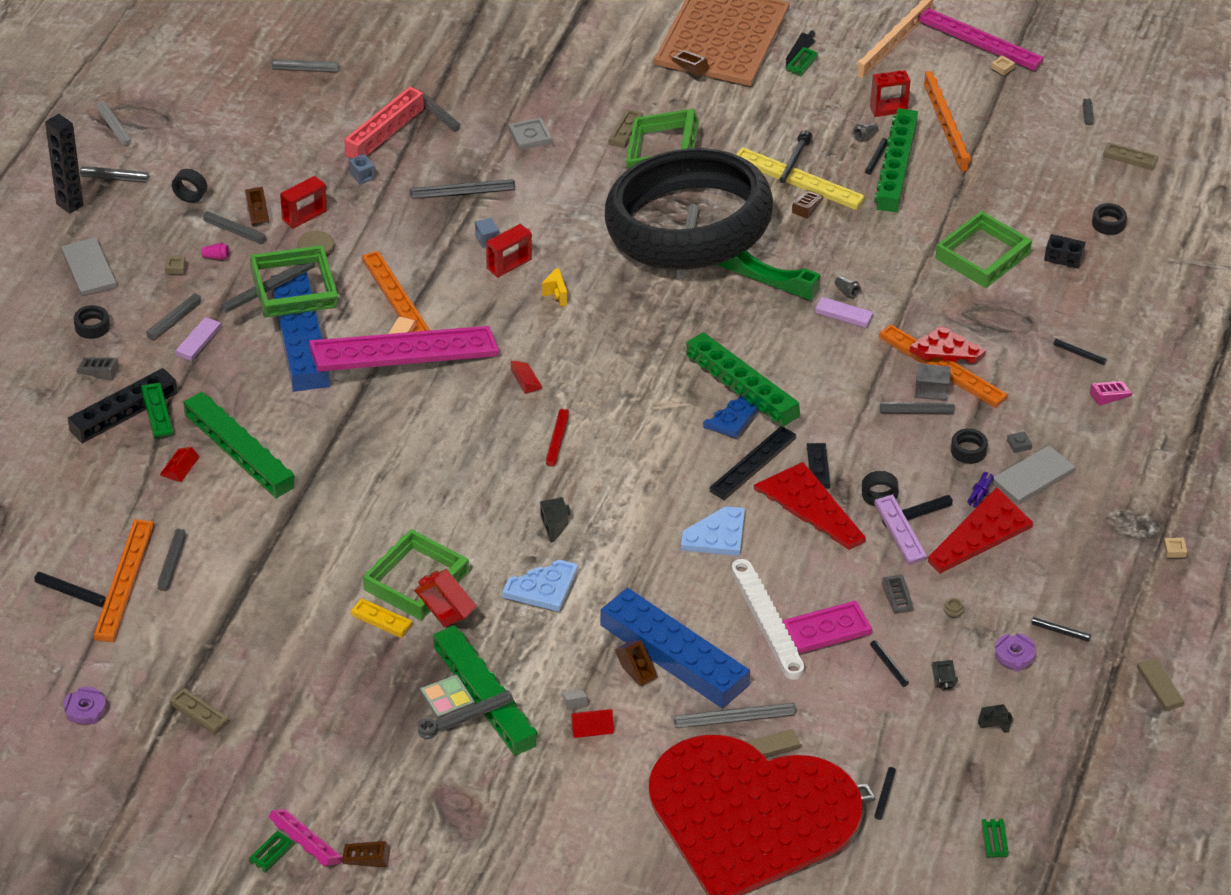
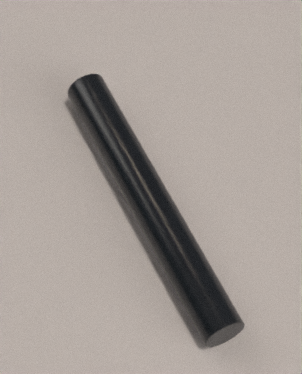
(876, 156)
(1079, 351)
(1061, 629)
(889, 663)
(885, 793)

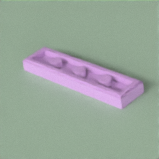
(900, 529)

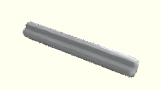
(113, 123)

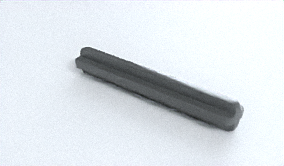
(305, 65)
(440, 113)
(117, 174)
(234, 227)
(173, 316)
(918, 408)
(171, 559)
(474, 710)

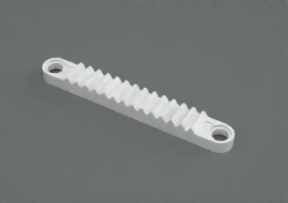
(768, 619)

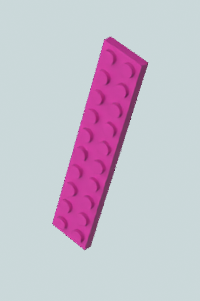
(403, 348)

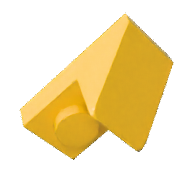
(555, 286)

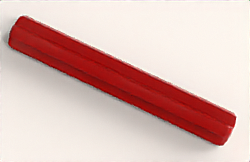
(557, 437)

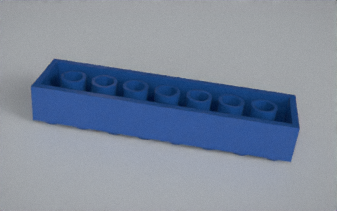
(295, 334)
(676, 648)

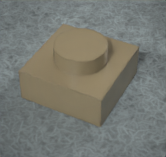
(175, 265)

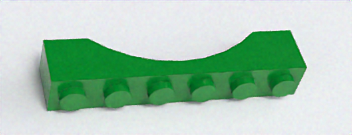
(798, 282)

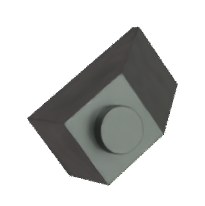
(554, 516)

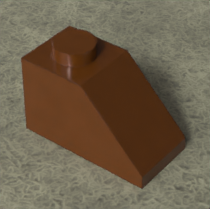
(636, 661)

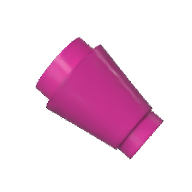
(217, 251)

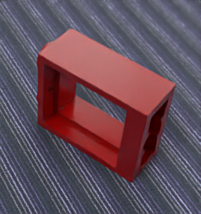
(889, 106)
(291, 196)
(501, 265)
(451, 591)

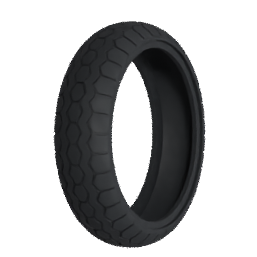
(693, 246)

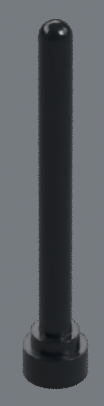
(804, 139)

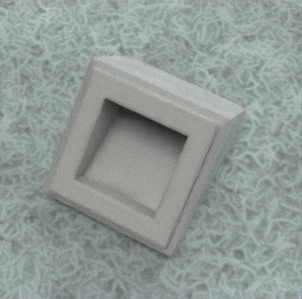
(574, 699)

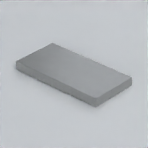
(88, 266)
(1033, 474)

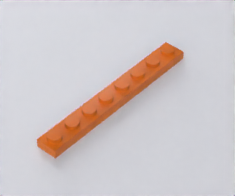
(947, 123)

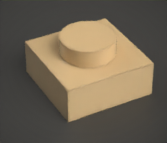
(1002, 65)
(1175, 547)

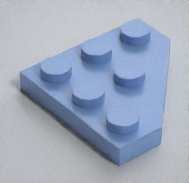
(716, 533)
(542, 586)

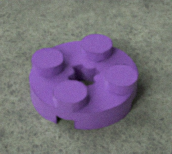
(1014, 660)
(85, 715)

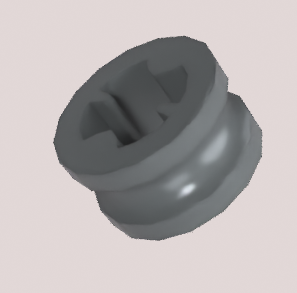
(427, 734)

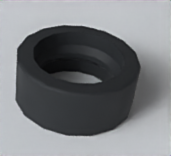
(183, 192)
(1111, 210)
(91, 331)
(969, 456)
(879, 478)

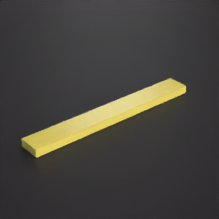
(804, 180)

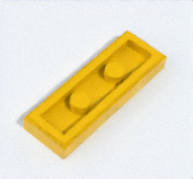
(381, 618)

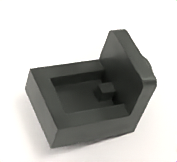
(944, 674)
(995, 716)

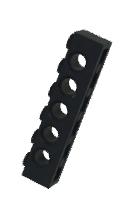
(64, 163)
(118, 407)

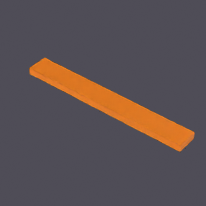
(392, 289)
(958, 374)
(123, 581)

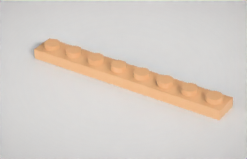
(892, 38)

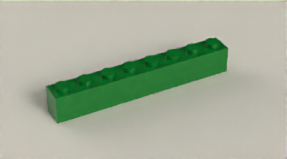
(239, 444)
(481, 685)

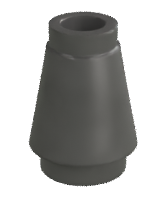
(865, 130)
(848, 287)

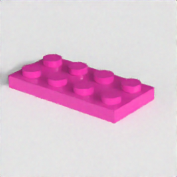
(827, 626)

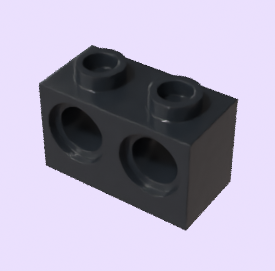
(1064, 251)

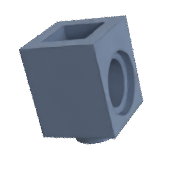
(362, 169)
(485, 230)

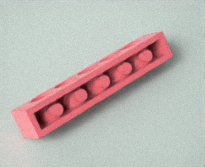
(384, 123)

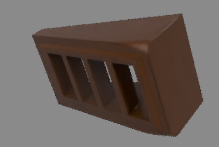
(692, 63)
(806, 203)
(379, 857)

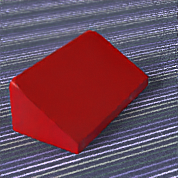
(525, 376)
(180, 464)
(592, 723)

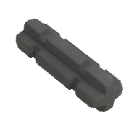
(1088, 111)

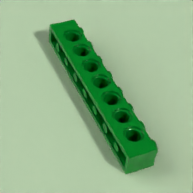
(896, 160)
(743, 379)

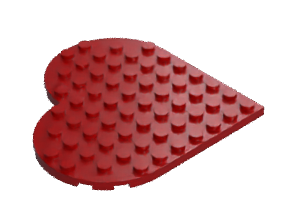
(748, 816)

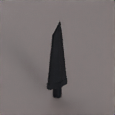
(804, 40)

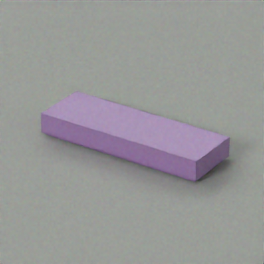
(844, 312)
(198, 339)

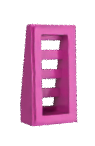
(1100, 392)

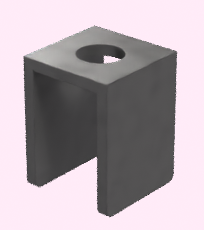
(932, 382)

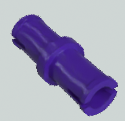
(980, 489)

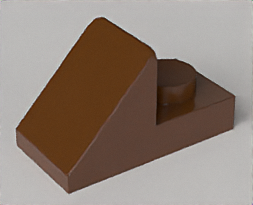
(256, 205)

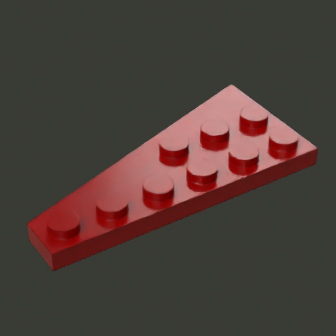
(809, 501)
(986, 527)

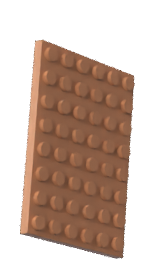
(727, 33)

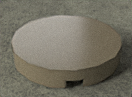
(317, 238)

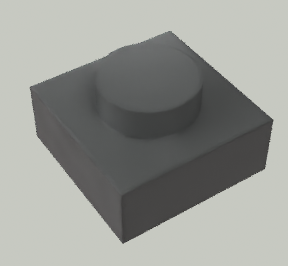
(1019, 442)

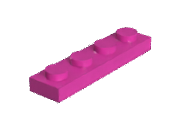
(304, 836)

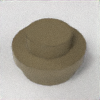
(953, 607)

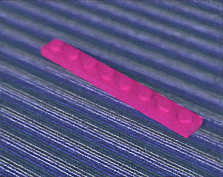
(981, 39)

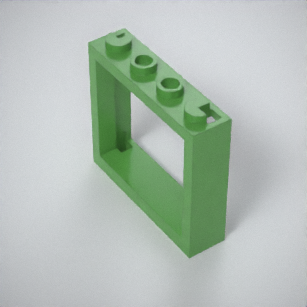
(660, 122)
(1020, 249)
(300, 303)
(371, 580)

